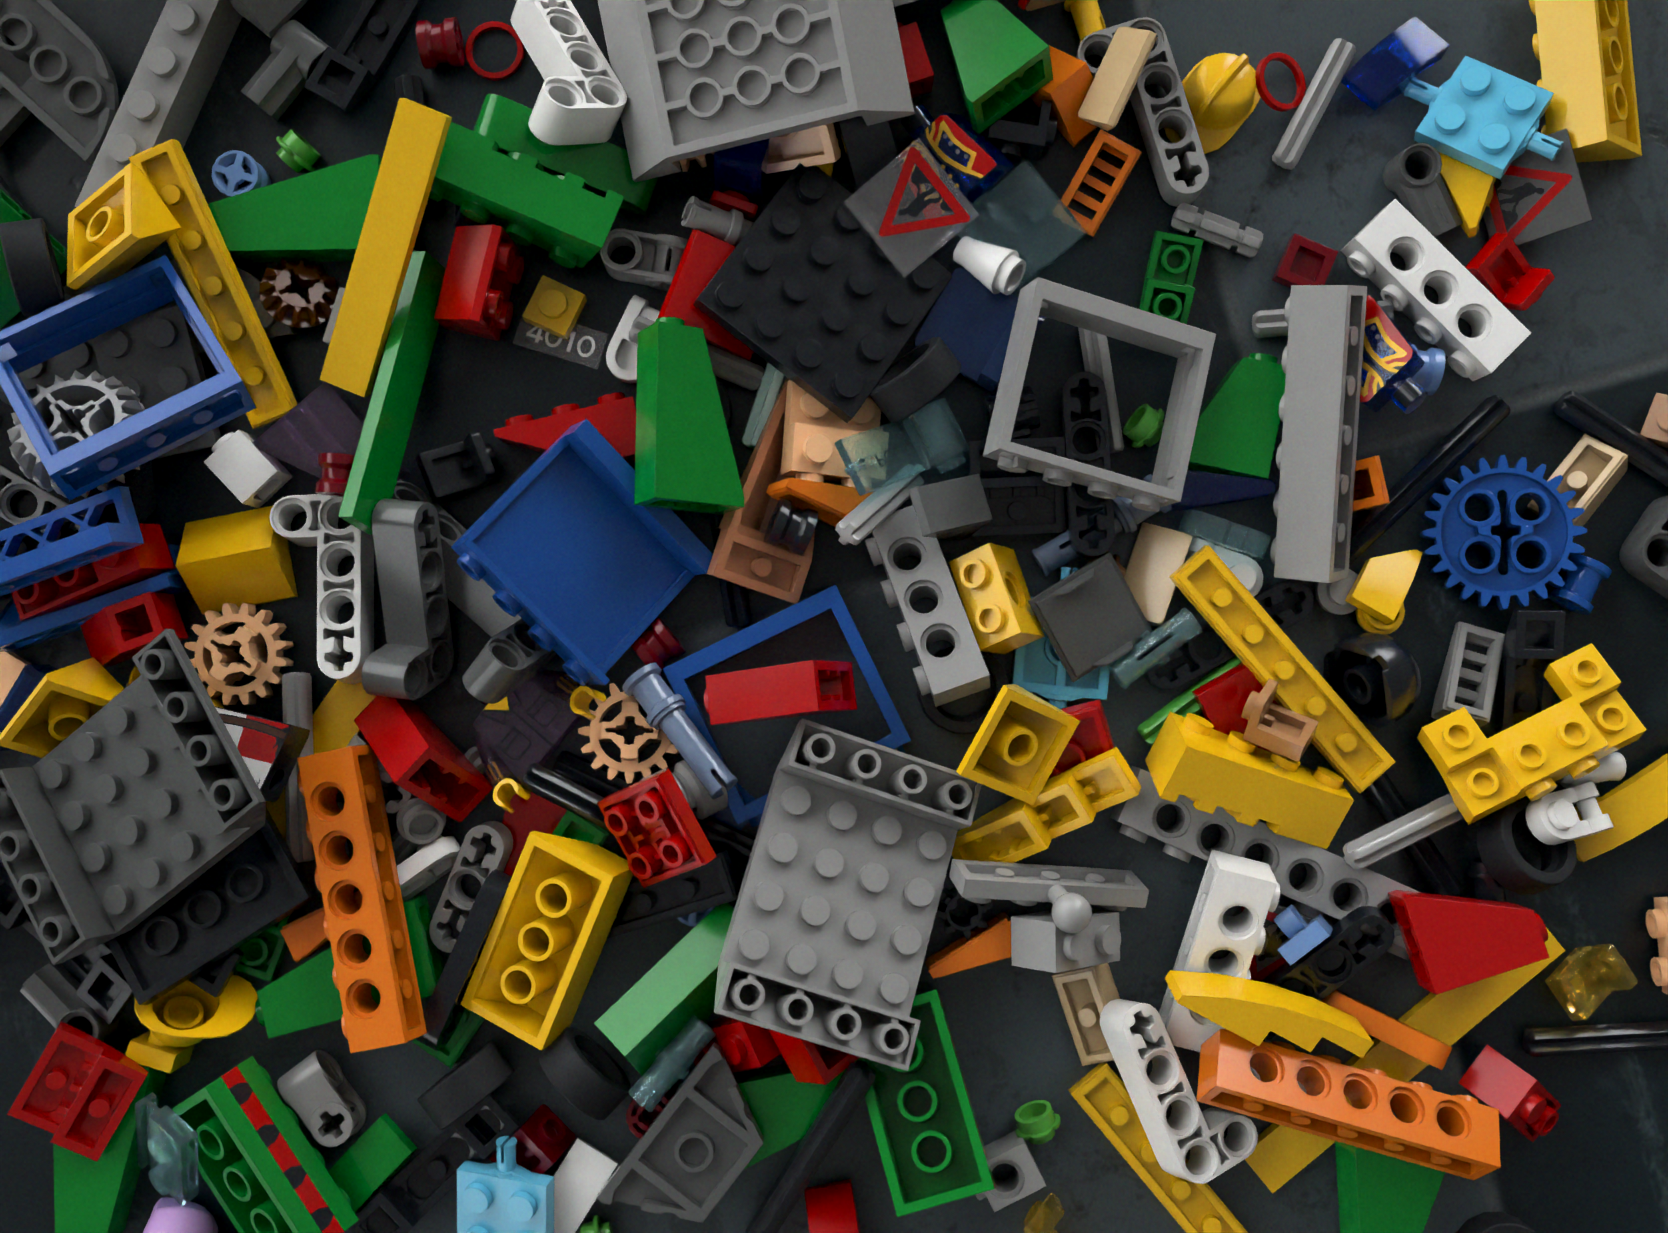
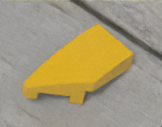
(1469, 190)
(1384, 584)

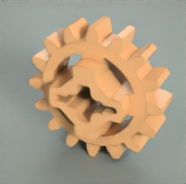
(225, 666)
(629, 753)

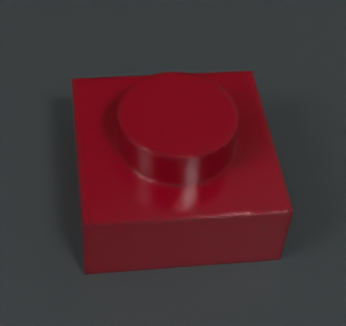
(1304, 263)

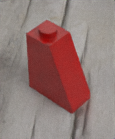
(780, 692)
(422, 757)
(1464, 938)

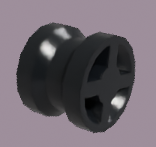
(791, 526)

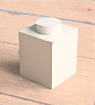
(246, 469)

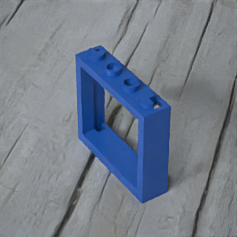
(145, 433)
(759, 633)

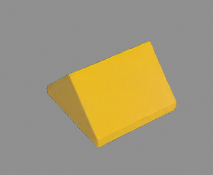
(115, 229)
(235, 561)
(59, 707)
(1018, 744)

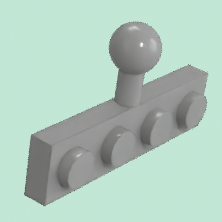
(1066, 887)

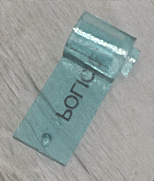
(904, 448)

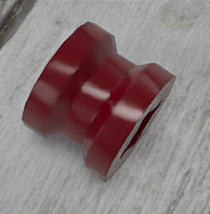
(440, 43)
(335, 473)
(657, 644)

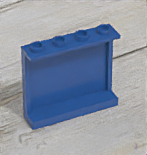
(580, 555)

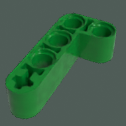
(601, 164)

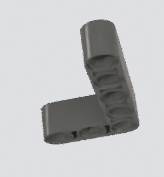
(511, 653)

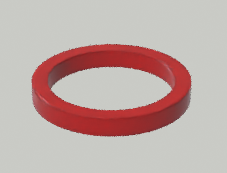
(494, 25)
(1297, 72)

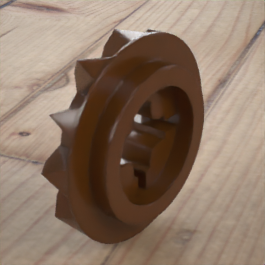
(290, 308)

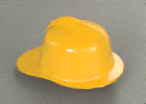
(1220, 98)
(192, 1014)

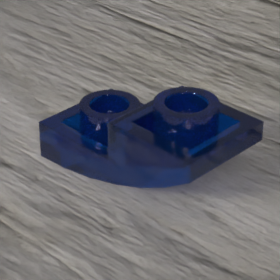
(1394, 62)

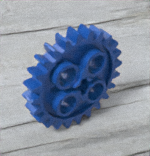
(1550, 532)

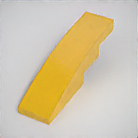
(1063, 805)
(1258, 1007)

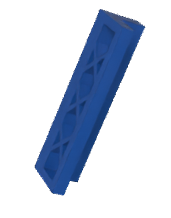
(72, 552)
(20, 635)

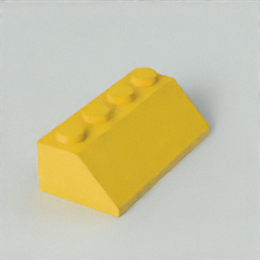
(1591, 71)
(547, 937)

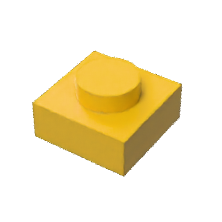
(554, 307)
(154, 1054)

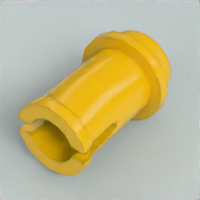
(1086, 16)

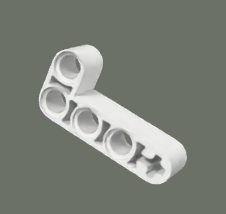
(579, 89)
(332, 590)
(1134, 1038)

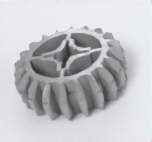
(69, 405)

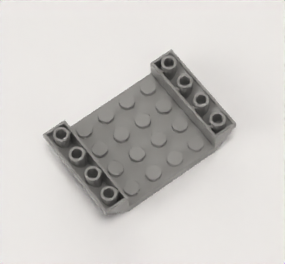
(748, 72)
(842, 894)

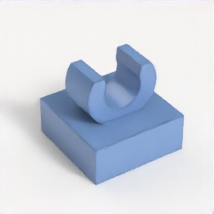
(1301, 935)

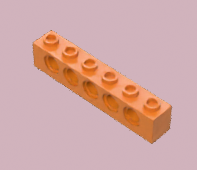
(382, 911)
(1463, 1147)

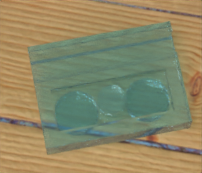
(169, 1149)

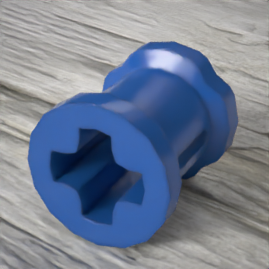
(1581, 584)

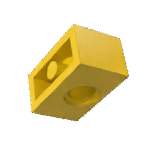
(996, 598)

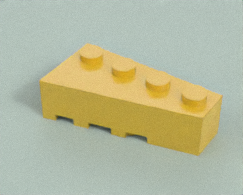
(1246, 781)

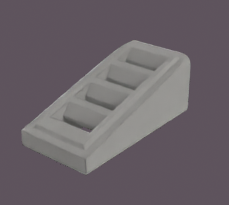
(1485, 680)

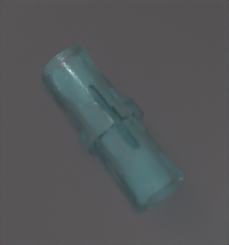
(1180, 628)
(672, 1063)

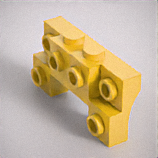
(1539, 750)

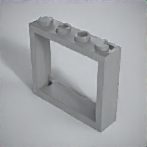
(1121, 322)

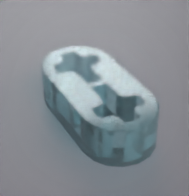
(1225, 534)

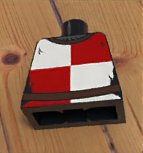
(266, 747)

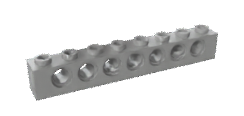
(1282, 853)

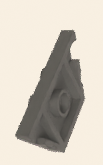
(691, 1146)

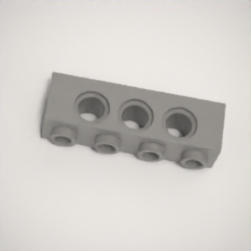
(962, 670)

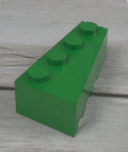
(523, 198)

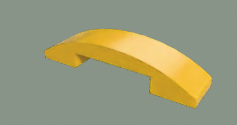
(1632, 807)

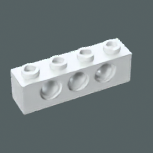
(1459, 293)
(1225, 884)

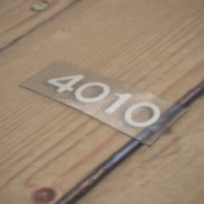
(582, 347)

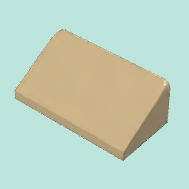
(1117, 77)
(1592, 472)
(1152, 560)
(1083, 997)

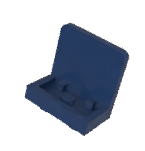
(973, 326)

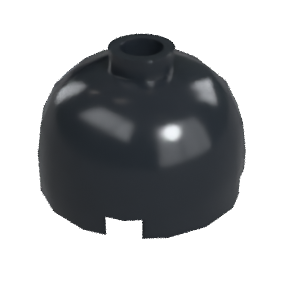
(1374, 678)

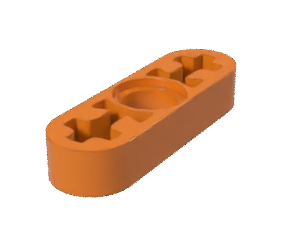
(1392, 1030)

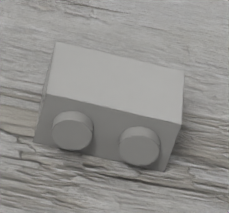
(1044, 947)

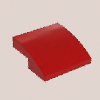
(695, 270)
(79, 1091)

